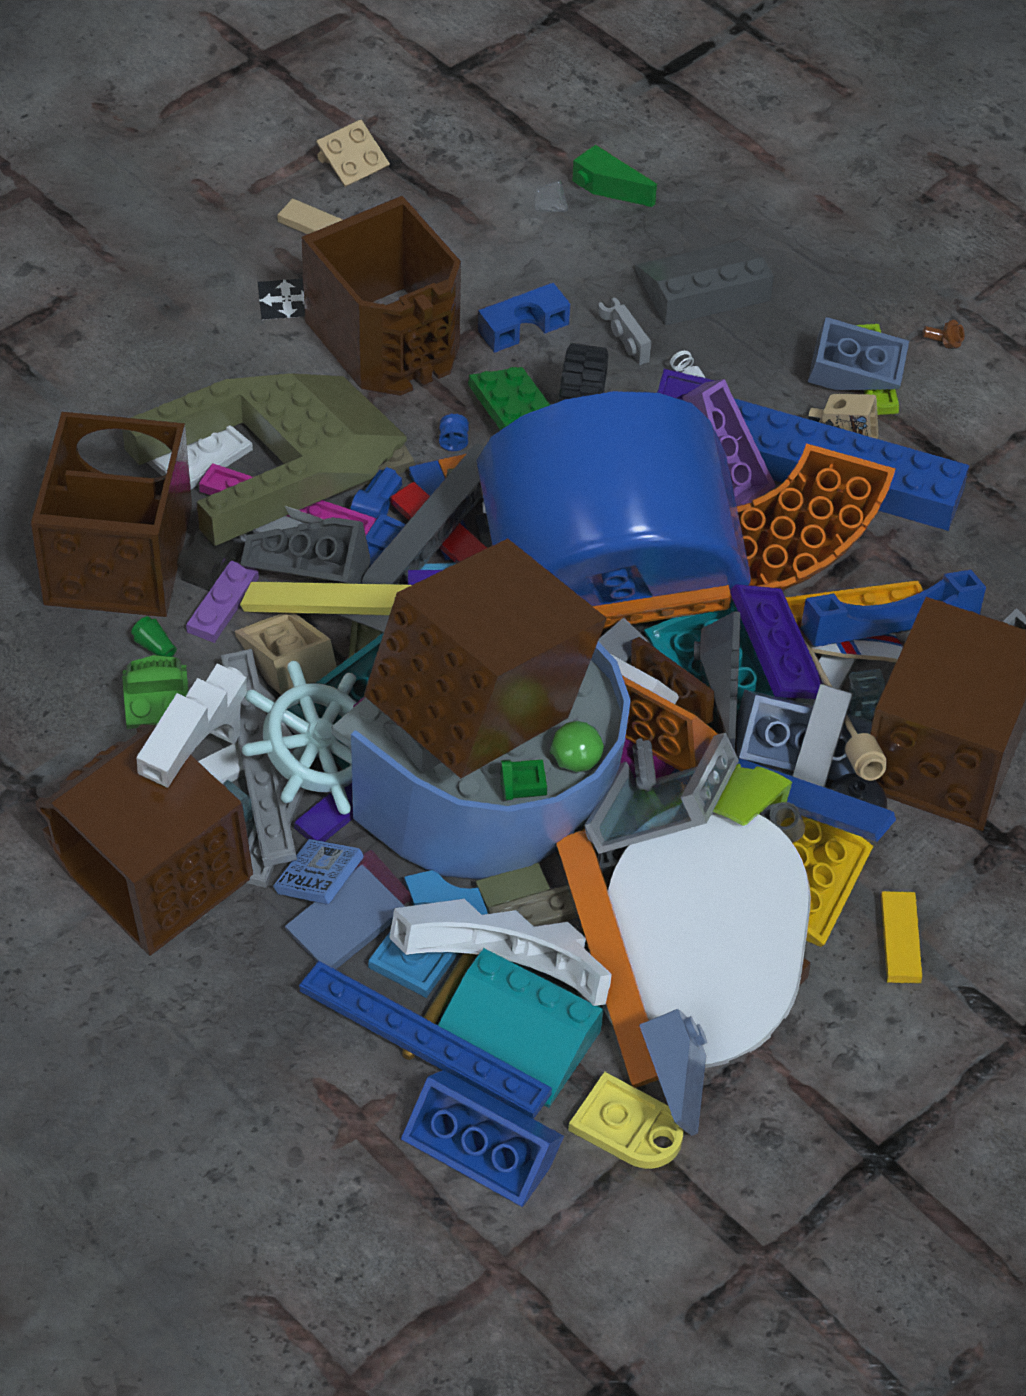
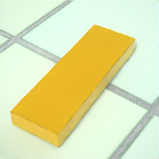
(901, 937)

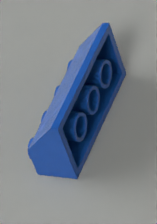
(481, 1137)

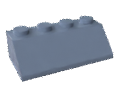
(774, 728)

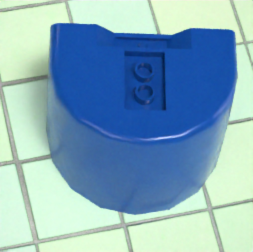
(617, 496)

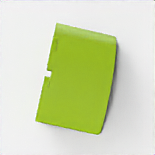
(751, 792)

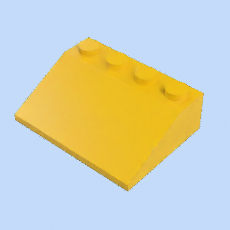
(833, 866)

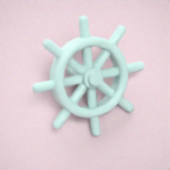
(315, 736)

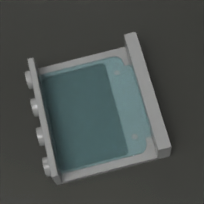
(674, 803)

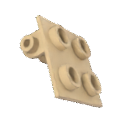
(352, 153)

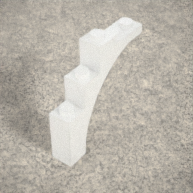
(206, 709)
(461, 929)

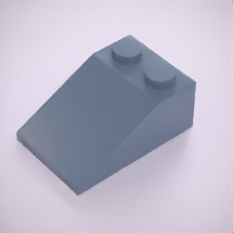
(857, 358)
(680, 1064)

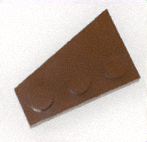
(692, 693)

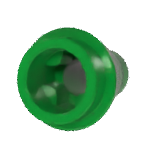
(151, 636)

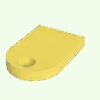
(627, 1123)

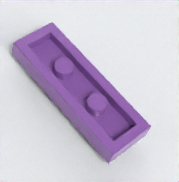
(221, 602)

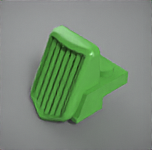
(151, 687)

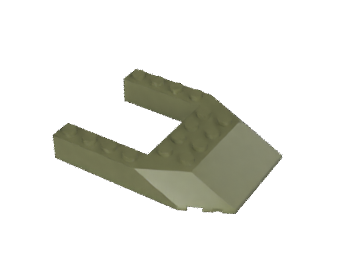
(311, 422)

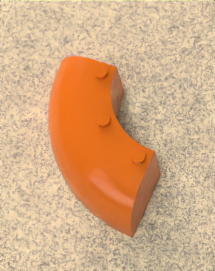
(811, 516)

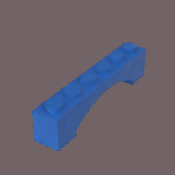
(832, 621)

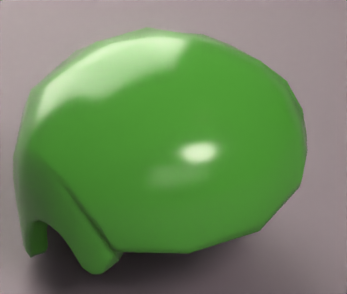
(577, 746)

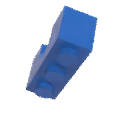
(543, 307)

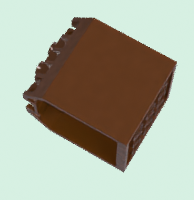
(365, 261)
(147, 849)

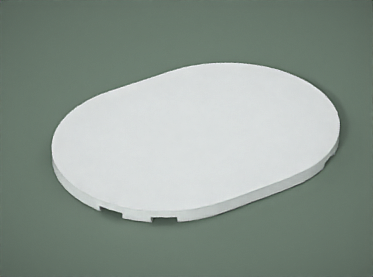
(716, 928)

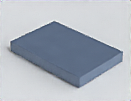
(348, 922)

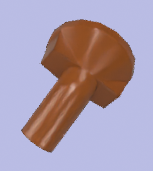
(951, 335)

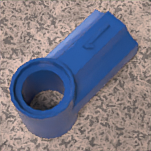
(377, 494)

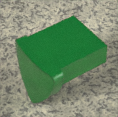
(522, 779)

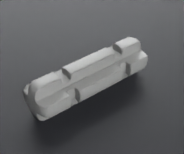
(644, 764)

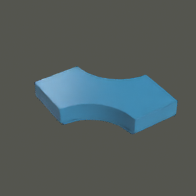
(432, 888)

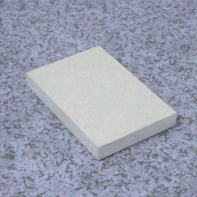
(220, 449)

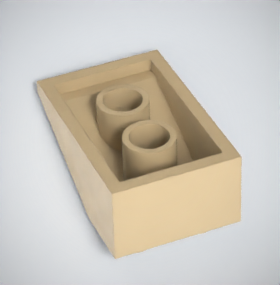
(284, 640)

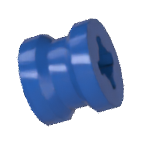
(453, 432)

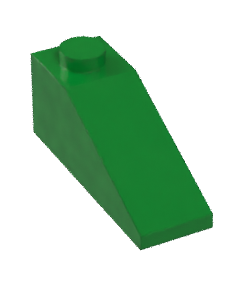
(611, 178)

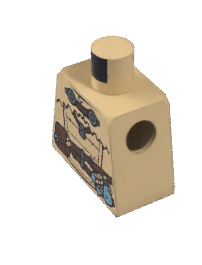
(849, 412)

